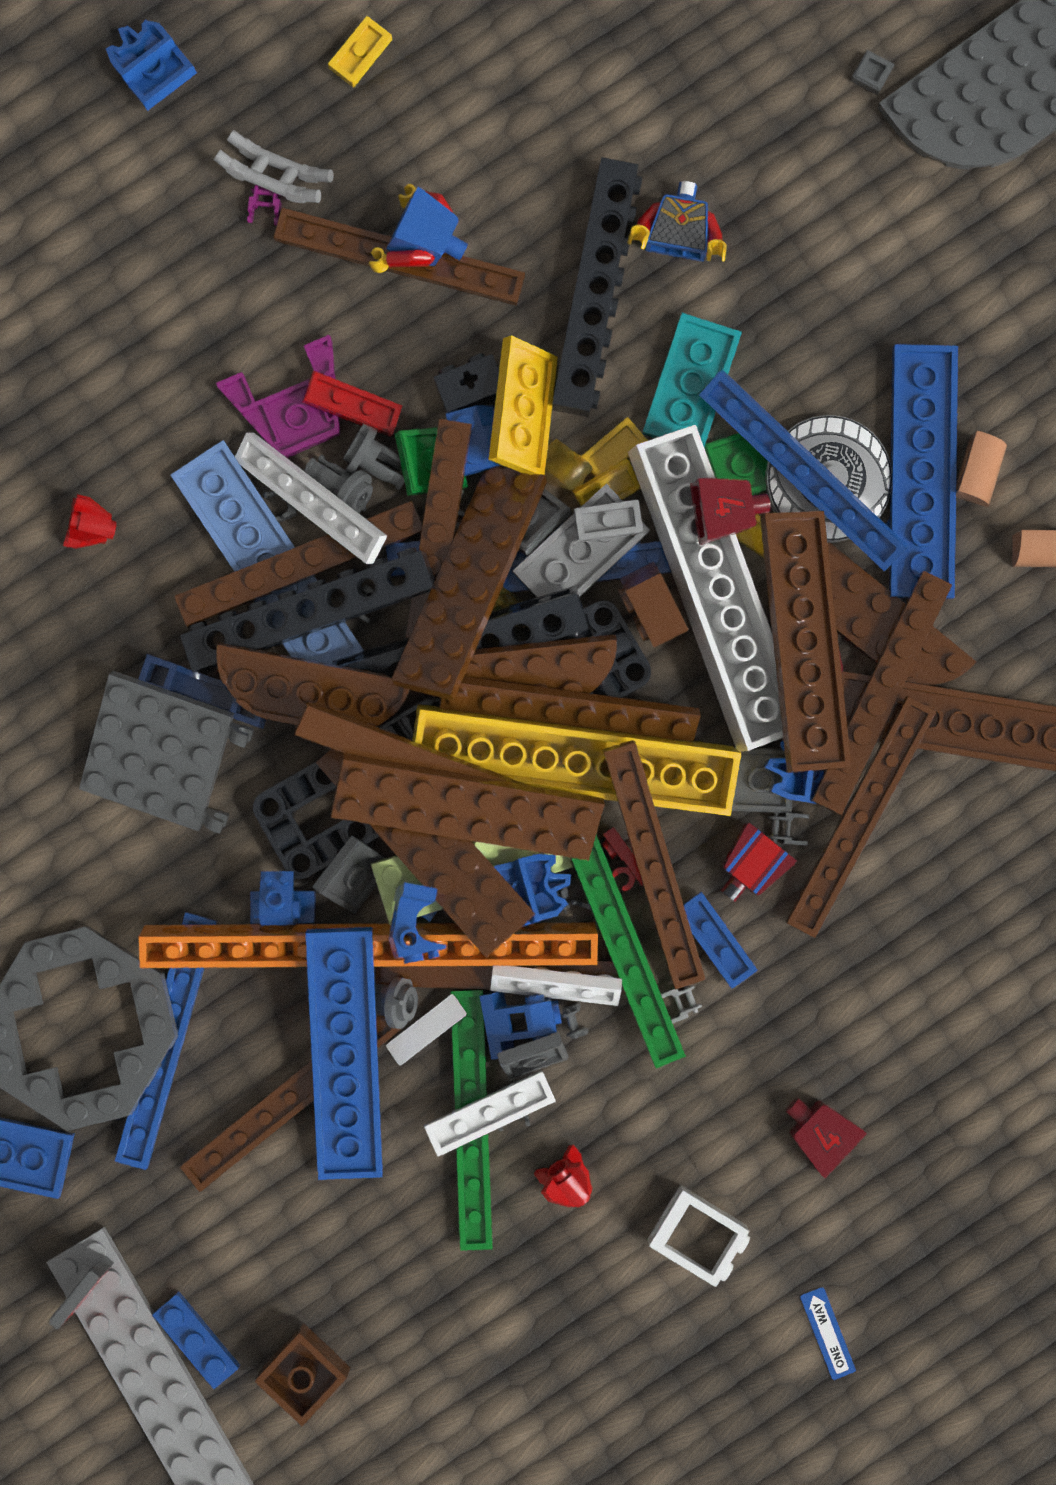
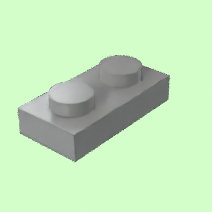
(608, 520)

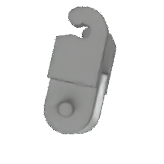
(683, 1012)

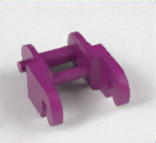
(254, 203)

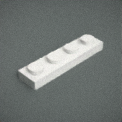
(556, 984)
(489, 1113)

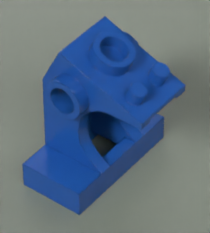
(279, 903)
(408, 903)
(540, 1014)

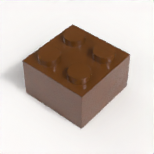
(655, 607)
(302, 1374)

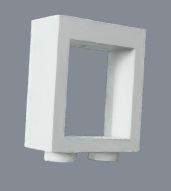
(669, 1221)

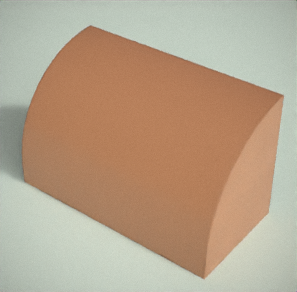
(980, 468)
(1034, 548)

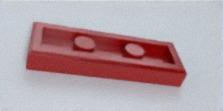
(351, 403)

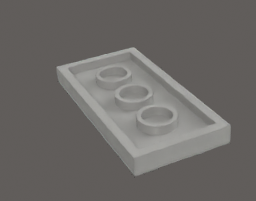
(567, 562)

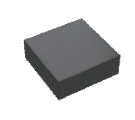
(872, 72)

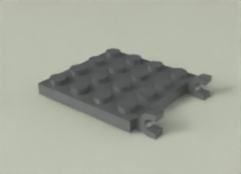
(160, 752)

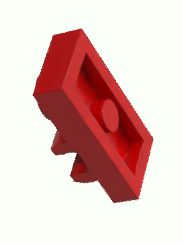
(615, 846)

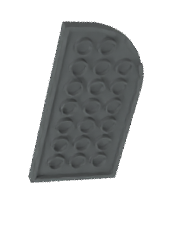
(986, 95)

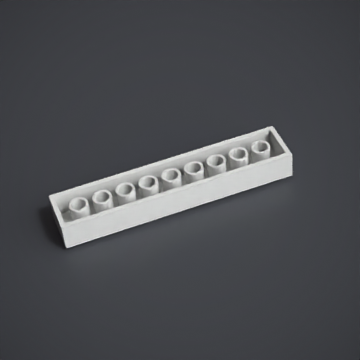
(713, 589)

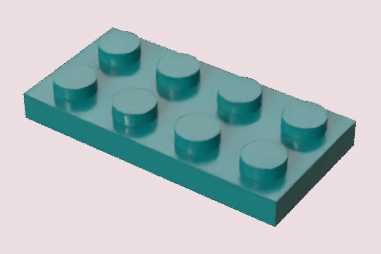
(693, 360)

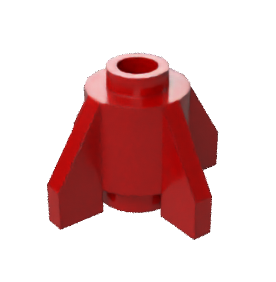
(88, 524)
(566, 1180)

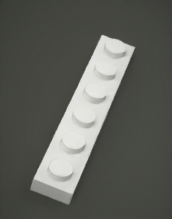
(310, 498)

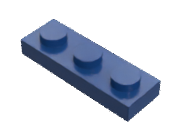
(718, 941)
(196, 1340)

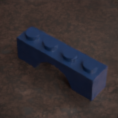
(196, 686)

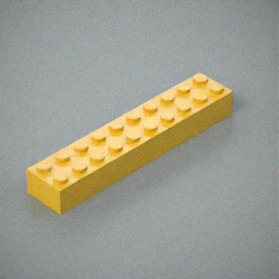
(572, 759)

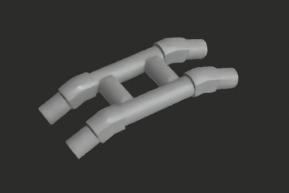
(262, 159)

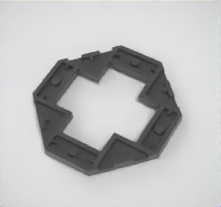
(135, 1065)

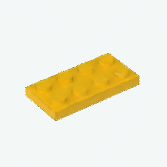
(523, 407)

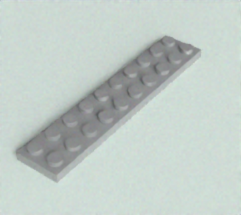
(148, 1368)

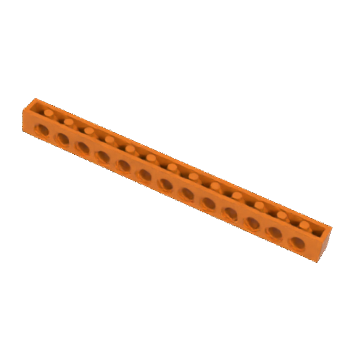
(286, 945)

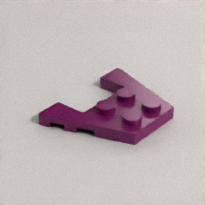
(283, 417)

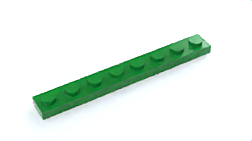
(628, 957)
(472, 1157)

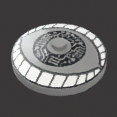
(849, 454)

